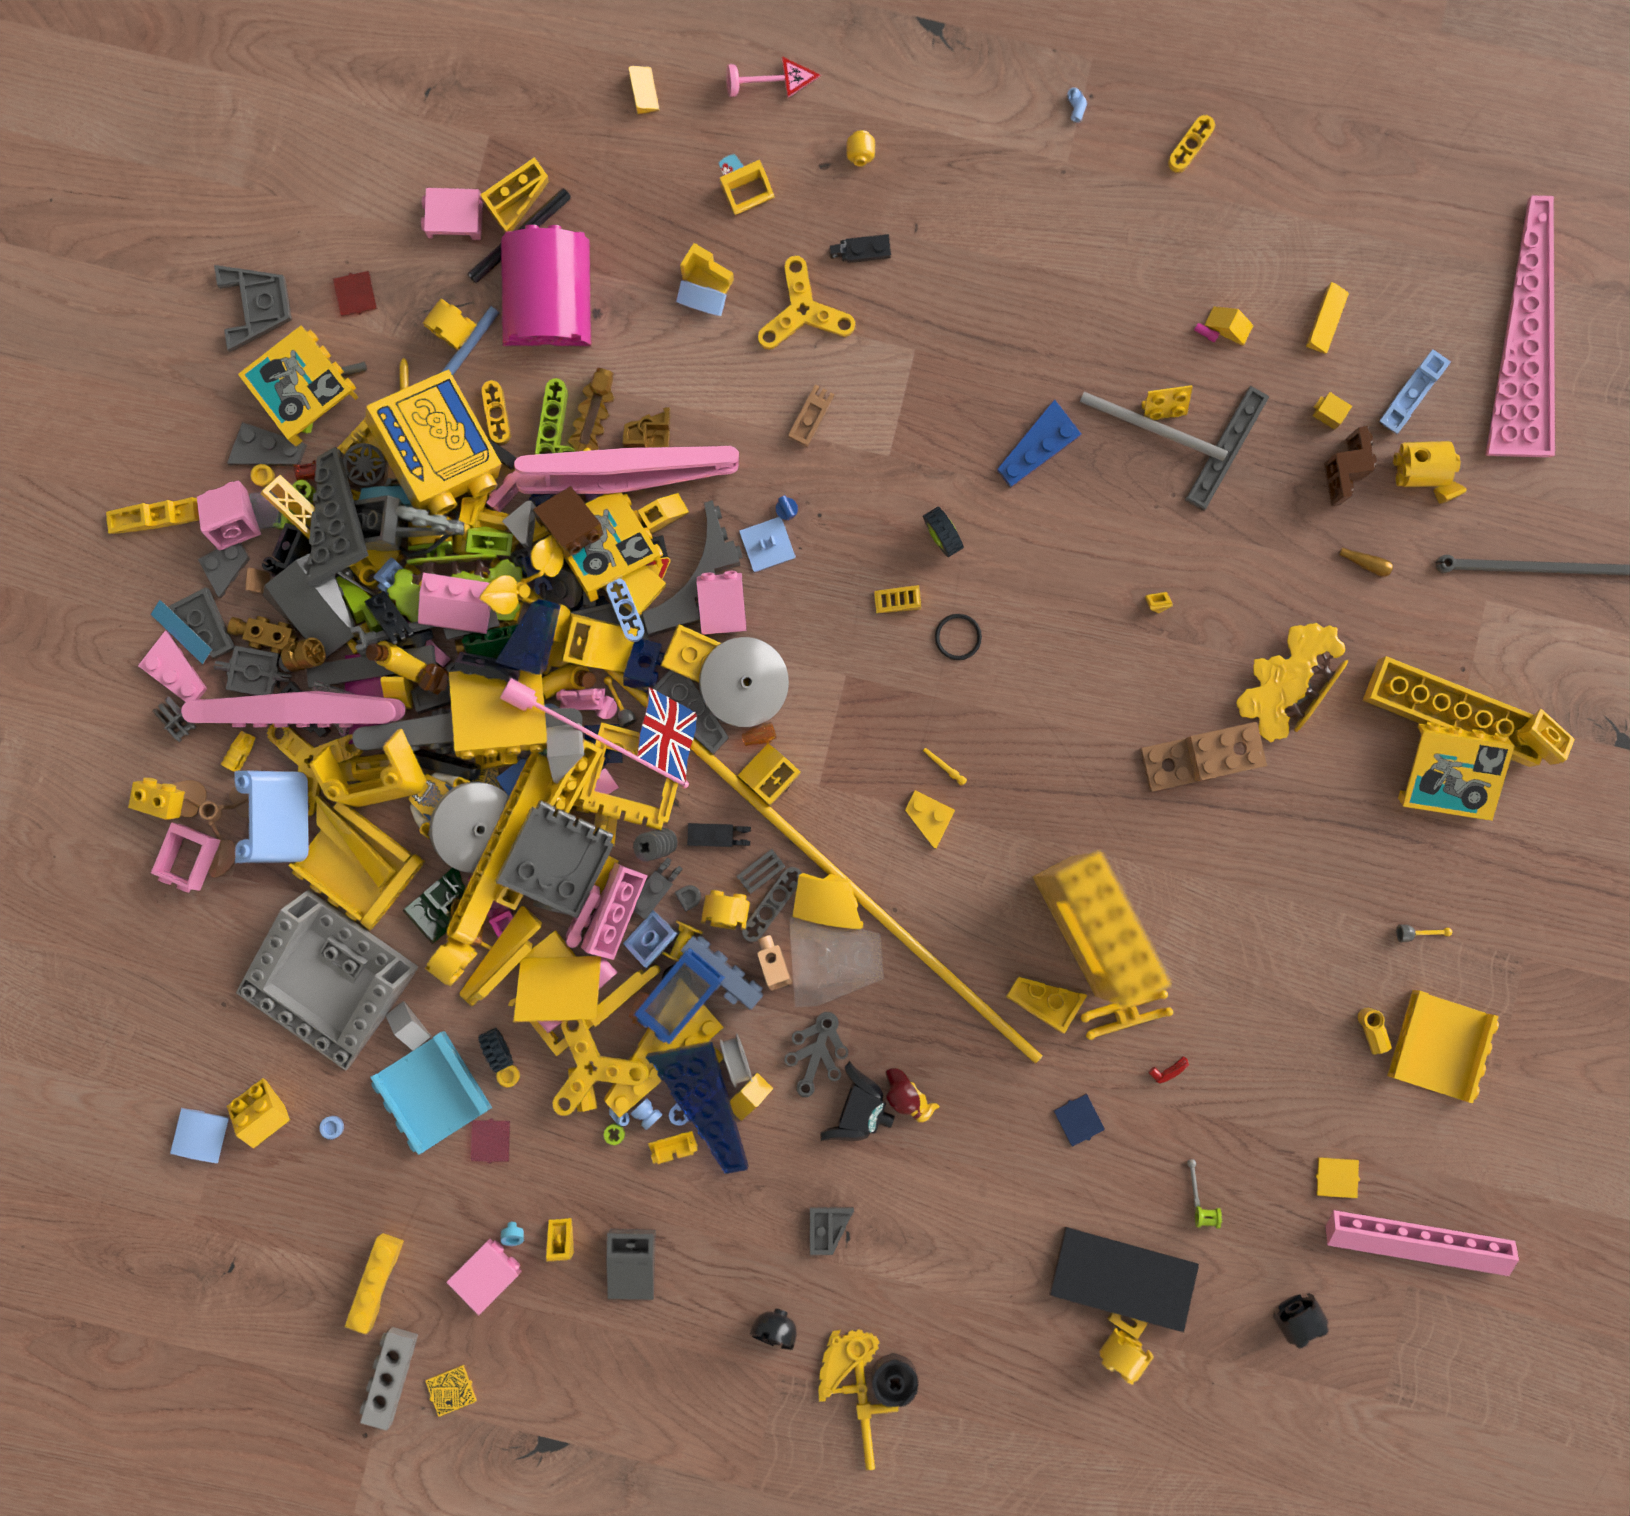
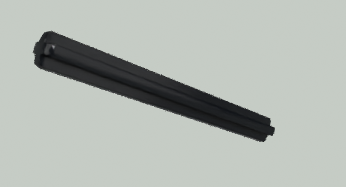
(537, 218)

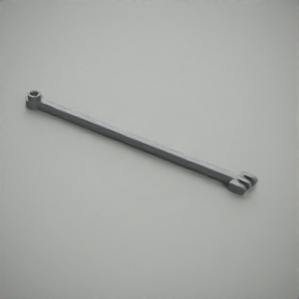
(1531, 566)

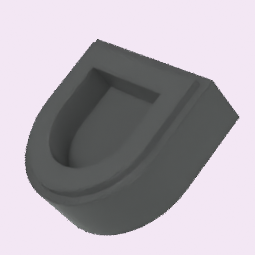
(689, 897)

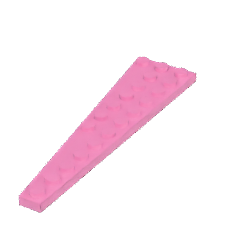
(1525, 387)

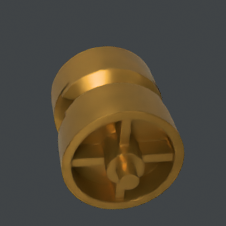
(303, 654)

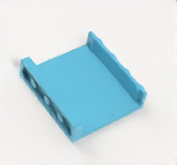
(430, 1093)

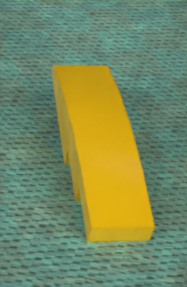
(152, 516)

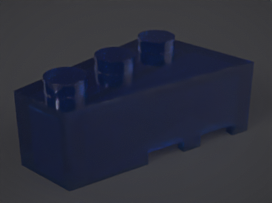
(532, 639)

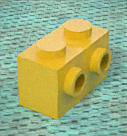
(156, 799)

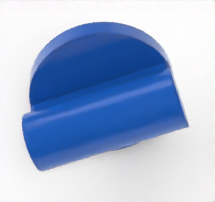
(786, 508)

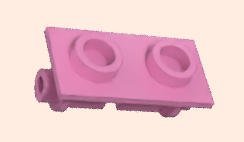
(581, 699)

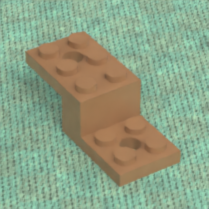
(1203, 756)

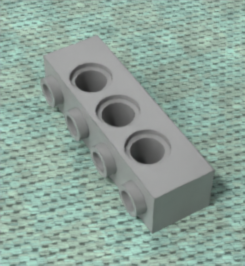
(382, 1415)

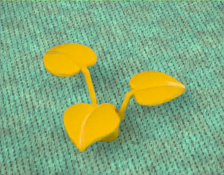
(505, 592)

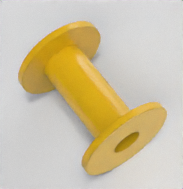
(685, 934)

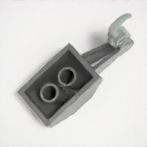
(383, 521)

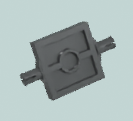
(252, 671)

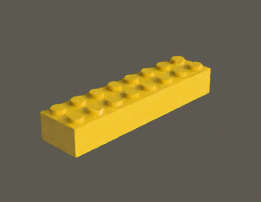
(1436, 700)

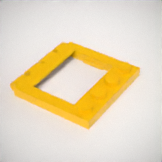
(614, 805)

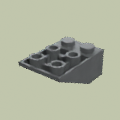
(631, 1263)

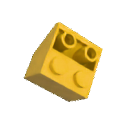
(769, 774)
(257, 1113)

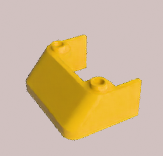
(396, 781)

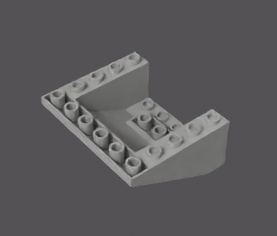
(325, 978)

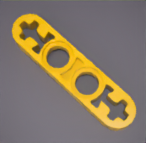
(392, 892)

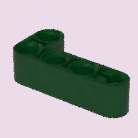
(488, 644)

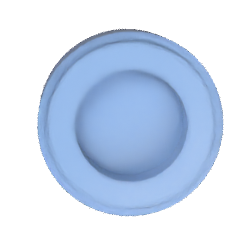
(331, 1127)

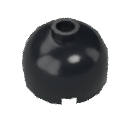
(775, 1329)

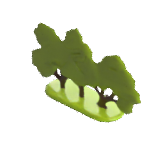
(407, 594)

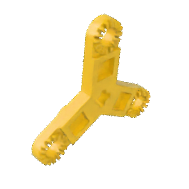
(817, 316)
(300, 751)
(581, 1080)

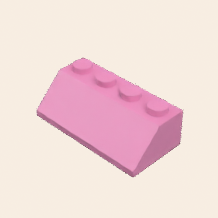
(613, 912)

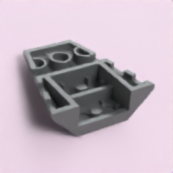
(311, 610)

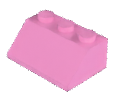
(453, 603)

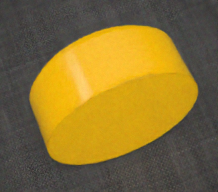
(262, 475)
(508, 1077)

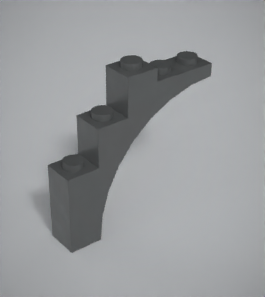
(716, 557)

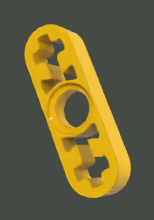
(1191, 134)
(499, 396)

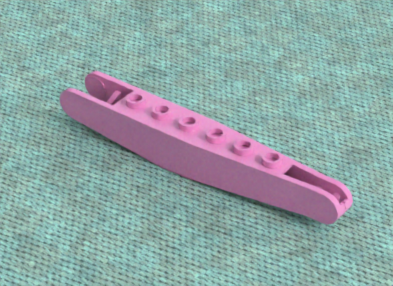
(621, 468)
(295, 708)

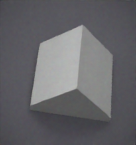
(563, 749)

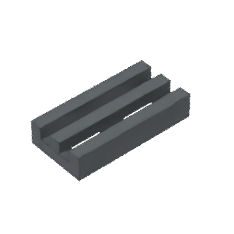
(746, 883)

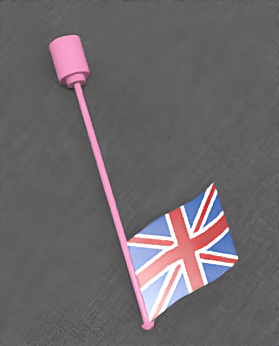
(663, 738)

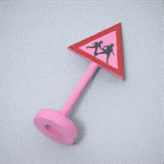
(794, 75)

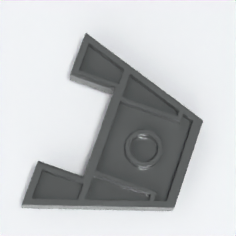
(263, 302)

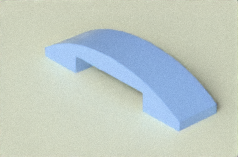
(1414, 391)

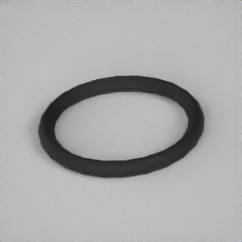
(955, 657)

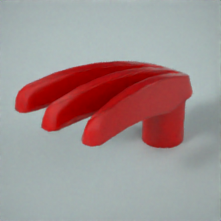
(1169, 1073)

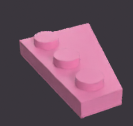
(170, 668)

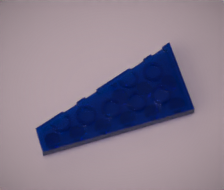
(701, 1094)

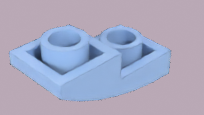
(701, 298)

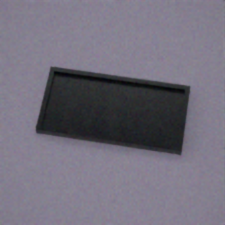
(1124, 1279)

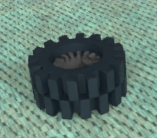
(495, 1050)

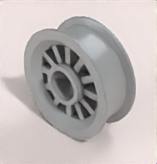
(736, 1060)

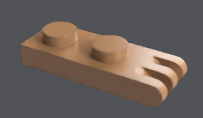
(810, 416)

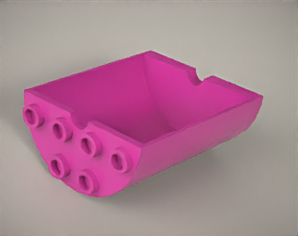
(545, 287)

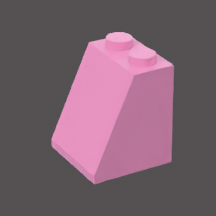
(227, 515)

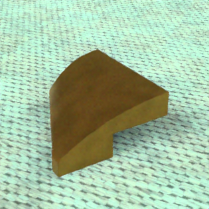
(648, 431)

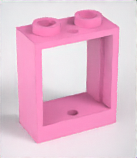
(169, 852)

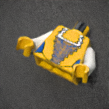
(425, 802)

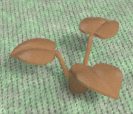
(194, 801)

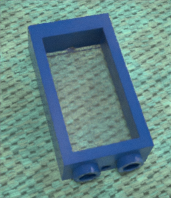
(679, 996)

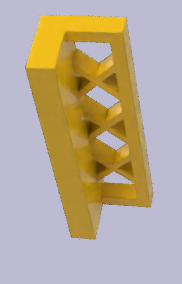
(294, 500)

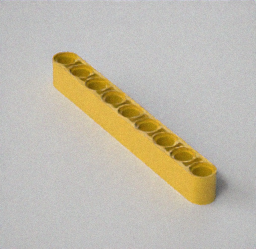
(482, 885)

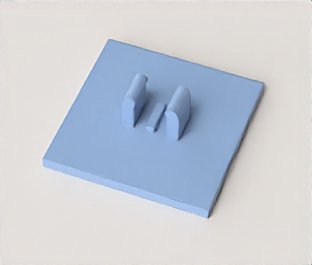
(767, 544)

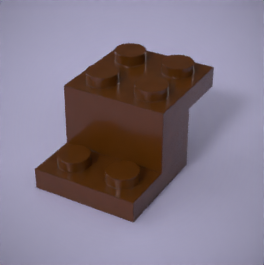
(1350, 465)

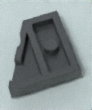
(224, 566)
(827, 1228)

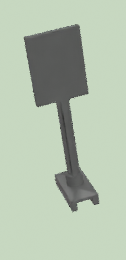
(366, 639)

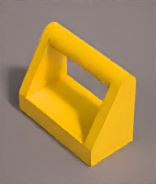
(743, 176)

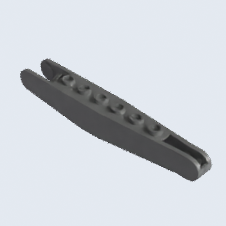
(433, 730)

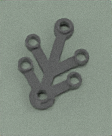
(817, 1050)

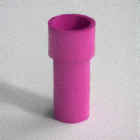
(1212, 335)

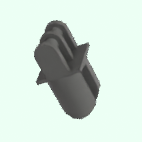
(175, 720)

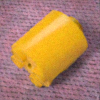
(1426, 464)

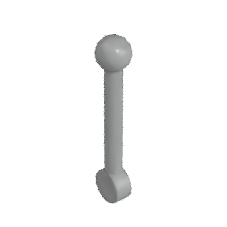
(1192, 1163)

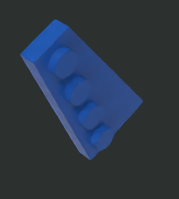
(1043, 441)

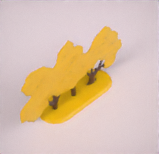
(1287, 680)

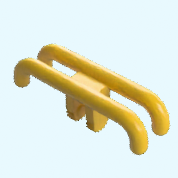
(1125, 1016)

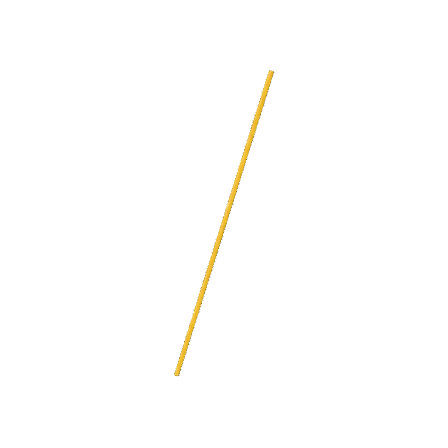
(830, 868)

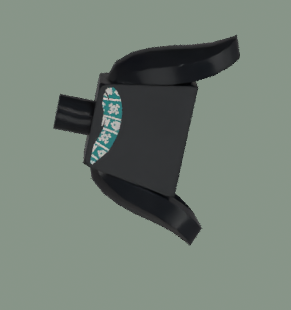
(861, 1110)

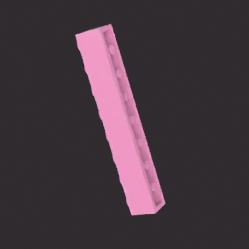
(1421, 1243)

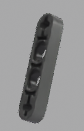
(769, 902)

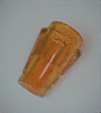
(760, 734)

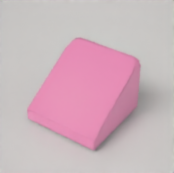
(606, 783)

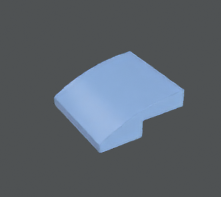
(199, 1135)

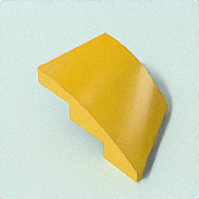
(826, 901)

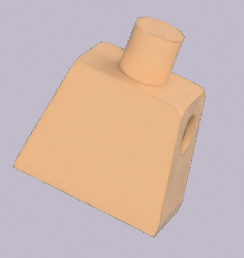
(777, 972)

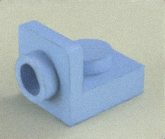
(385, 575)

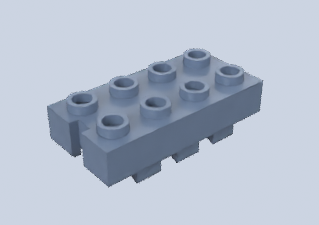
(736, 985)

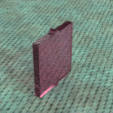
(490, 1140)

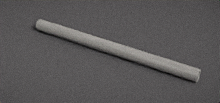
(1153, 426)

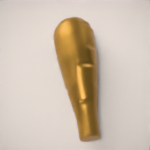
(1374, 564)

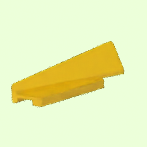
(352, 842)
(503, 956)

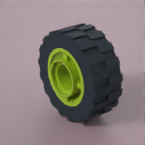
(943, 531)

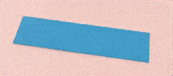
(181, 631)

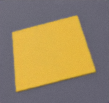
(558, 989)

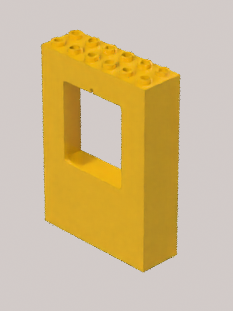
(1101, 929)

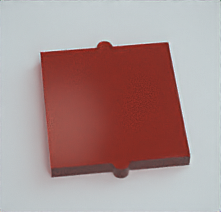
(355, 293)

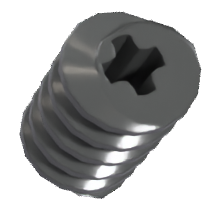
(655, 844)

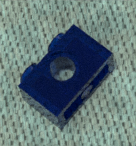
(637, 676)

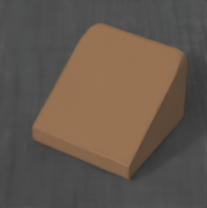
(256, 580)

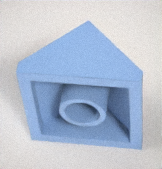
(650, 939)

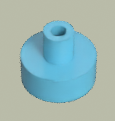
(512, 1235)

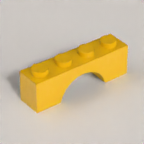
(369, 1294)

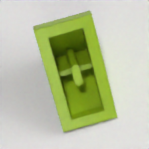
(488, 541)

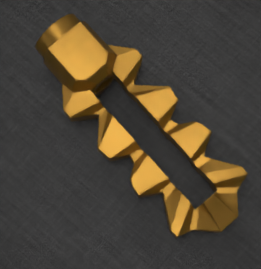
(601, 387)

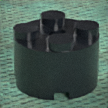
(1301, 1320)
(894, 1367)

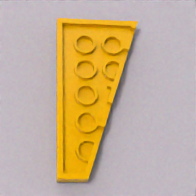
(698, 1030)

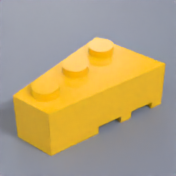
(515, 194)

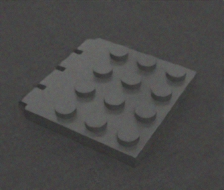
(556, 859)

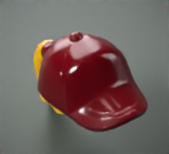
(906, 1098)

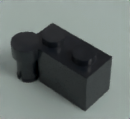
(290, 547)

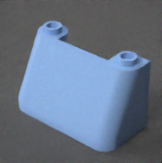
(275, 817)

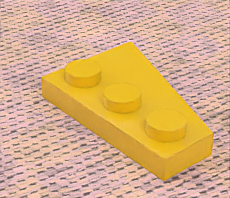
(1048, 1003)

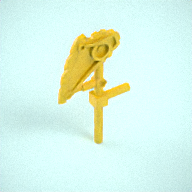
(839, 1359)

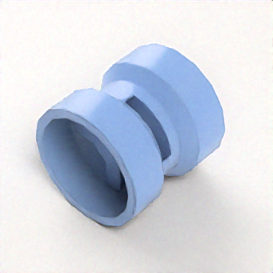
(645, 1112)

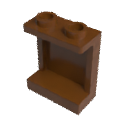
(569, 521)

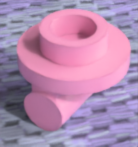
(609, 708)

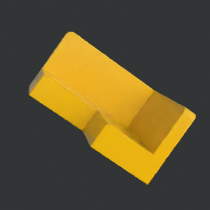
(702, 270)

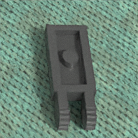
(655, 889)

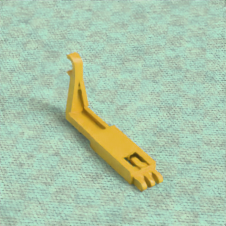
(604, 1009)

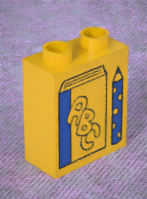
(434, 444)

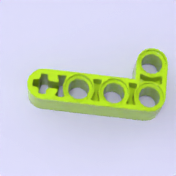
(553, 423)

